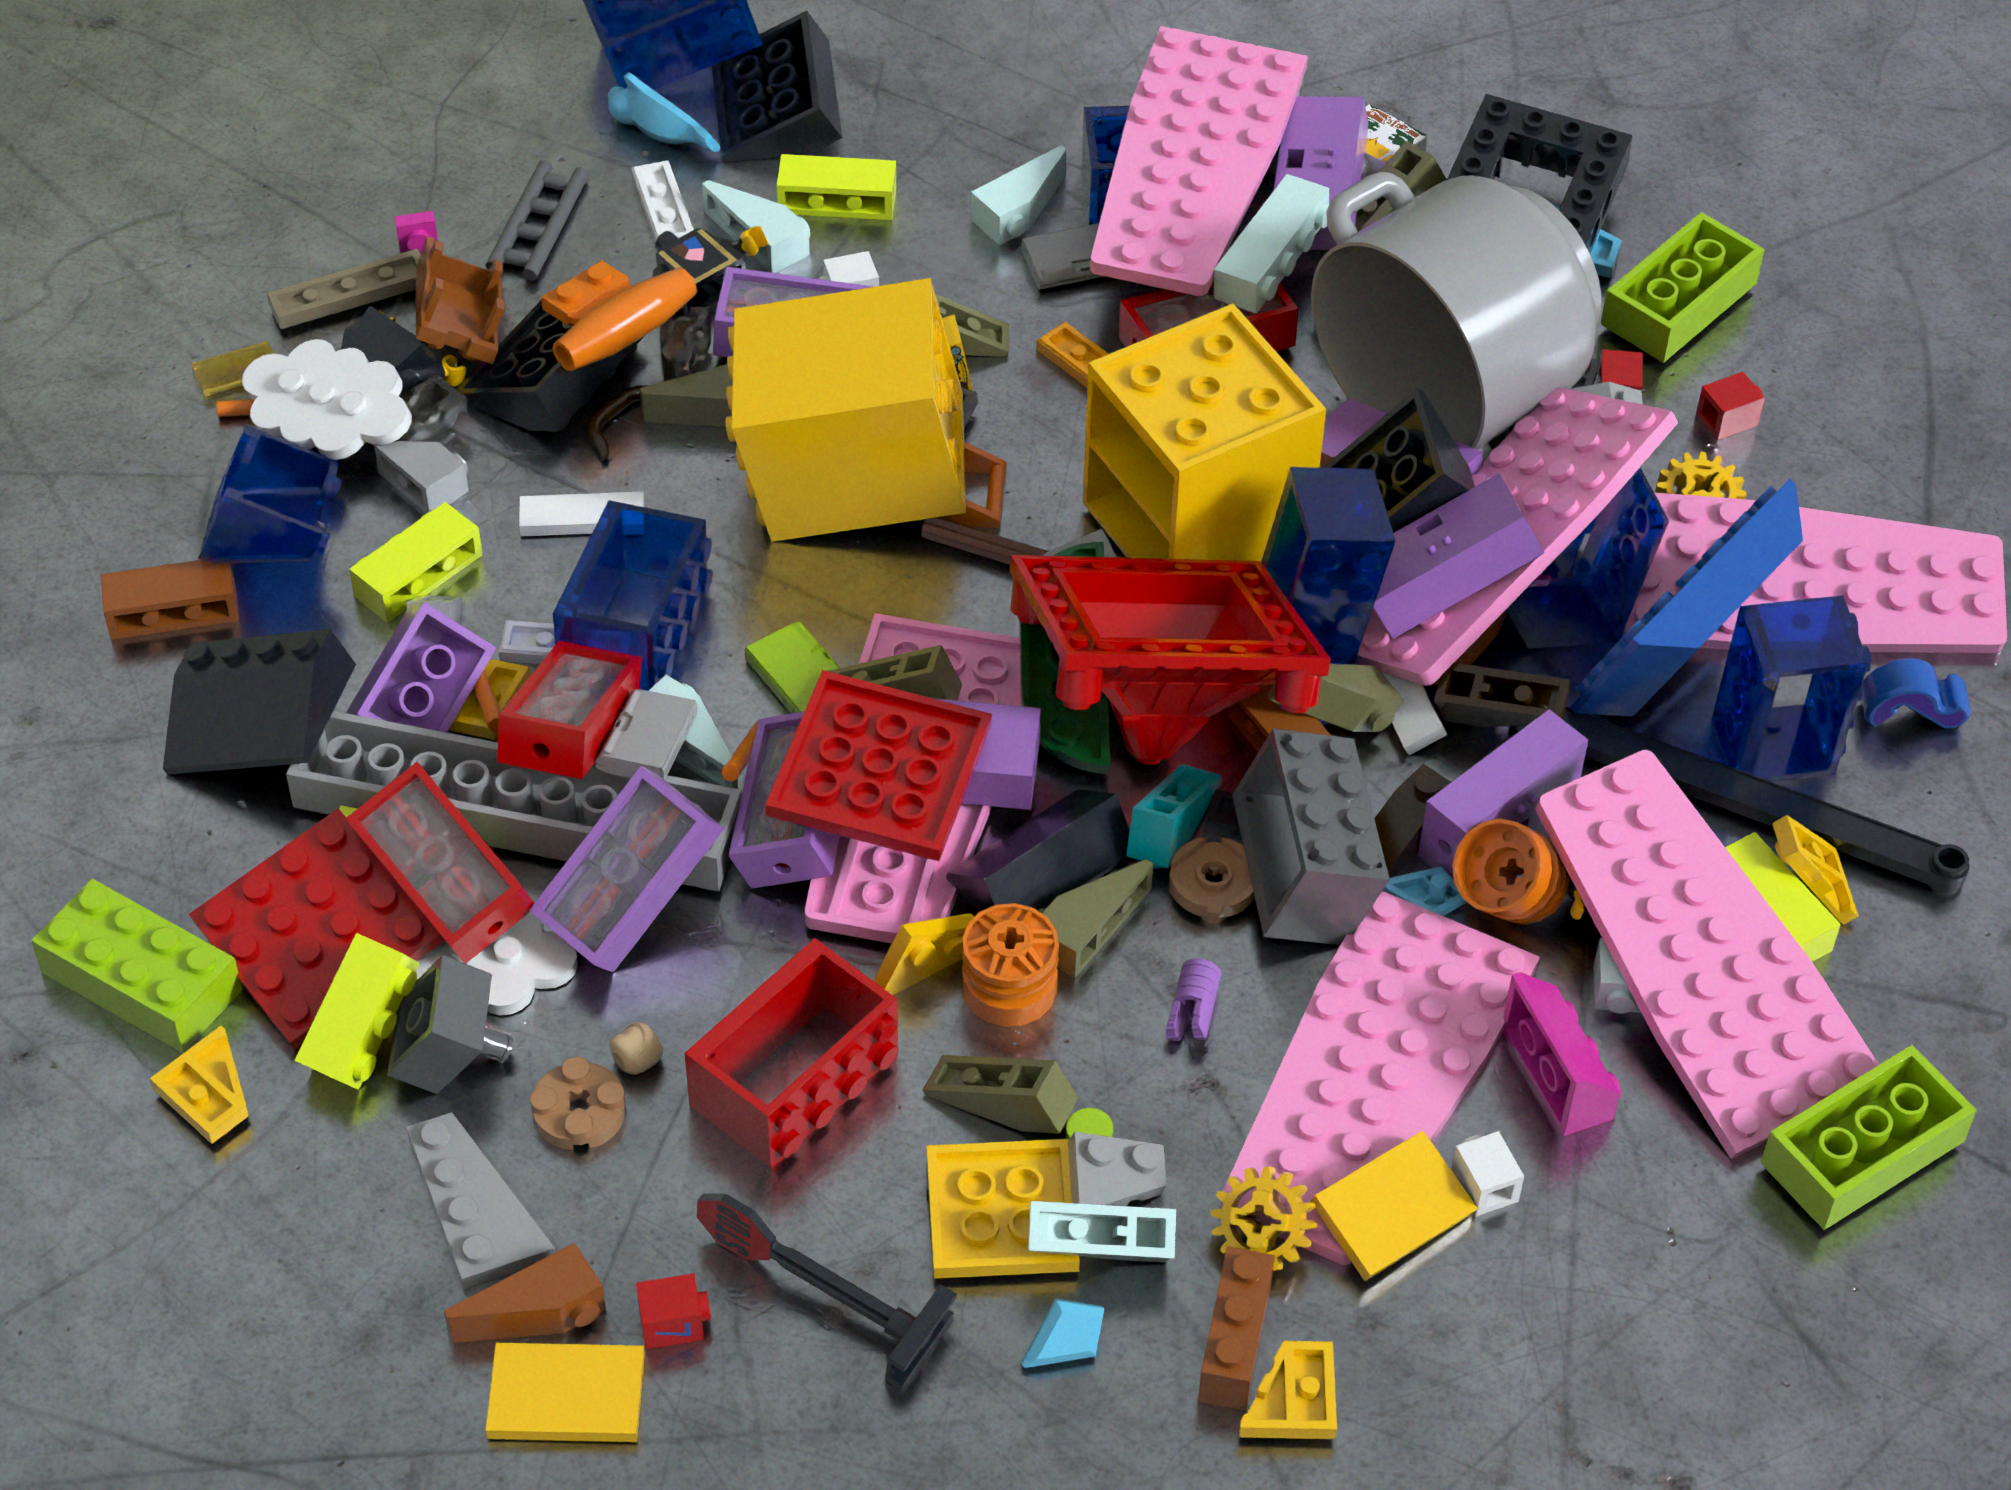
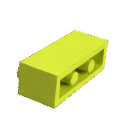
(837, 186)
(415, 561)
(1788, 897)
(358, 1011)

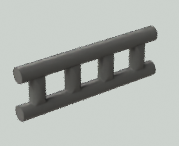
(545, 235)

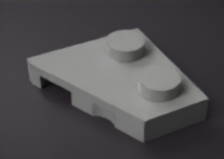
(1114, 1170)

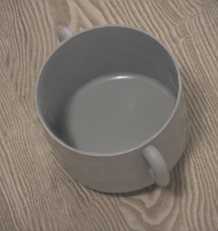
(1456, 294)

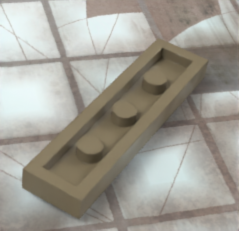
(344, 289)

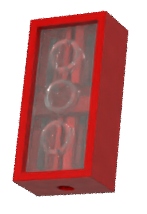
(1166, 309)
(566, 709)
(441, 862)

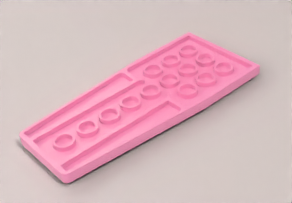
(1192, 157)
(1562, 473)
(1903, 580)
(882, 887)
(1702, 952)
(1381, 1050)

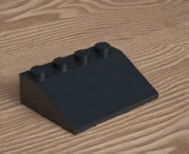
(778, 94)
(529, 383)
(1411, 459)
(254, 700)

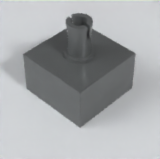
(444, 1026)

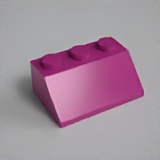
(1558, 1055)

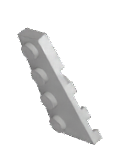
(476, 1209)

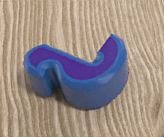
(1916, 686)

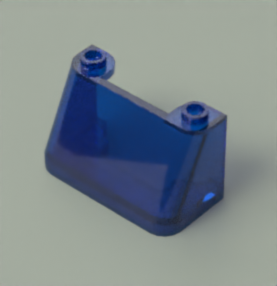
(270, 503)

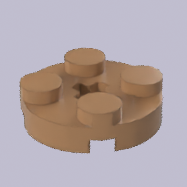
(1211, 899)
(572, 1082)

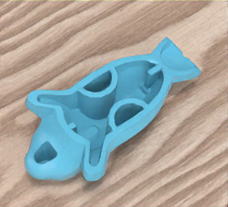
(656, 115)

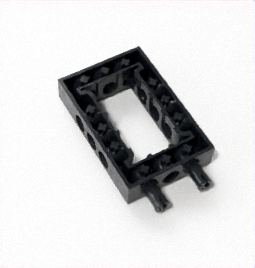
(1553, 142)

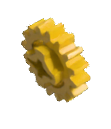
(1700, 478)
(1265, 1200)

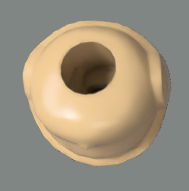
(636, 1048)

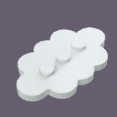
(327, 398)
(518, 963)

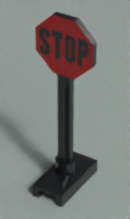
(747, 1236)

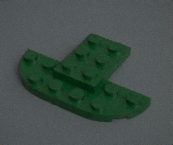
(1066, 733)

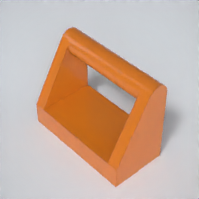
(976, 515)

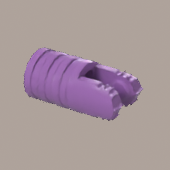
(1194, 999)

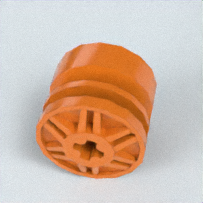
(1488, 869)
(1010, 964)

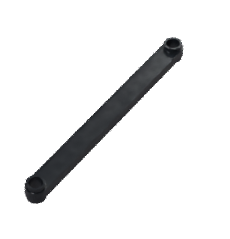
(1851, 833)

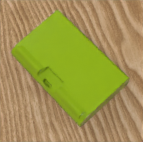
(790, 664)

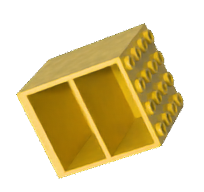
(847, 410)
(1196, 440)

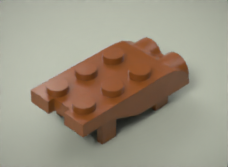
(458, 303)

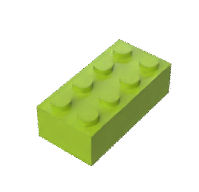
(1682, 287)
(137, 965)
(1868, 1136)

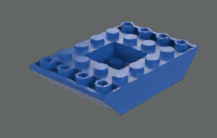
(1707, 598)

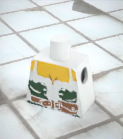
(1385, 138)

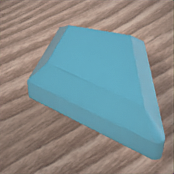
(1428, 889)
(1065, 1334)

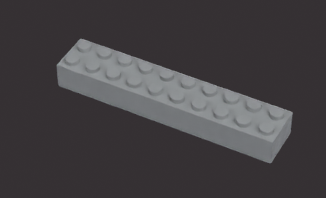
(501, 801)

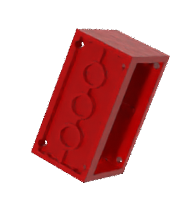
(763, 1023)

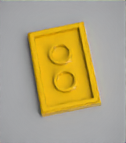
(1393, 1205)
(565, 1392)

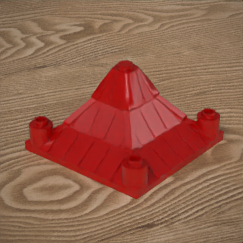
(1167, 640)

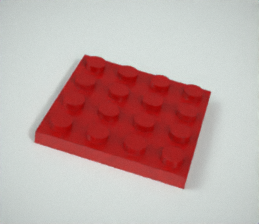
(879, 765)
(299, 915)

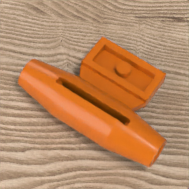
(611, 312)

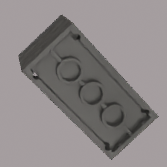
(1309, 837)

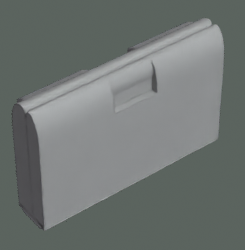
(1060, 256)
(647, 734)

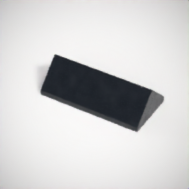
(1048, 854)

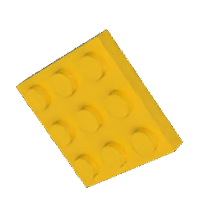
(983, 1206)

